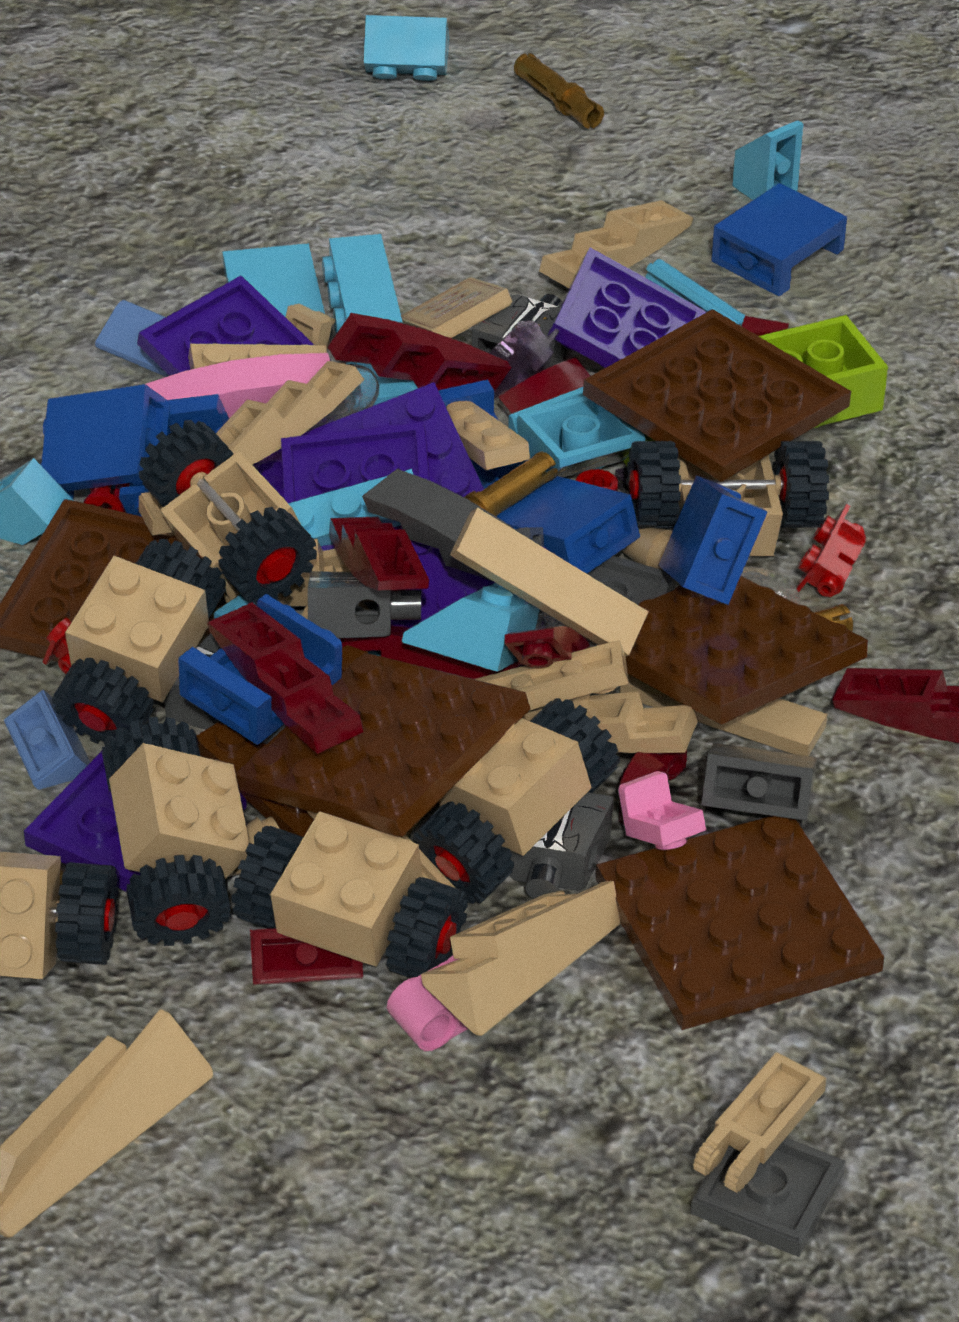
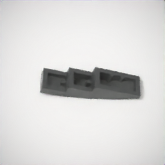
(425, 512)

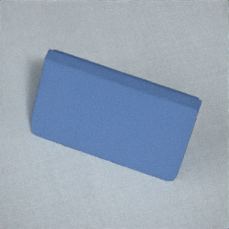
(121, 334)
(46, 743)

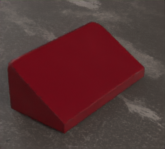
(289, 960)

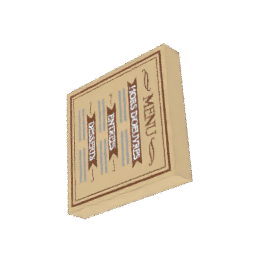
(459, 307)

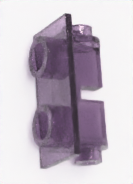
(525, 349)

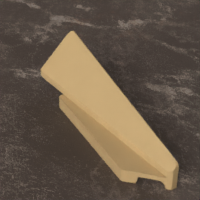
(519, 953)
(95, 1116)

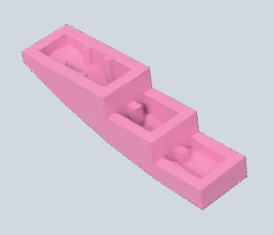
(241, 379)

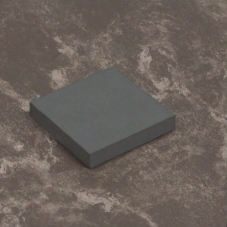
(780, 1200)

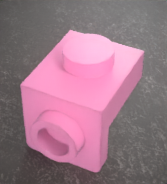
(653, 815)

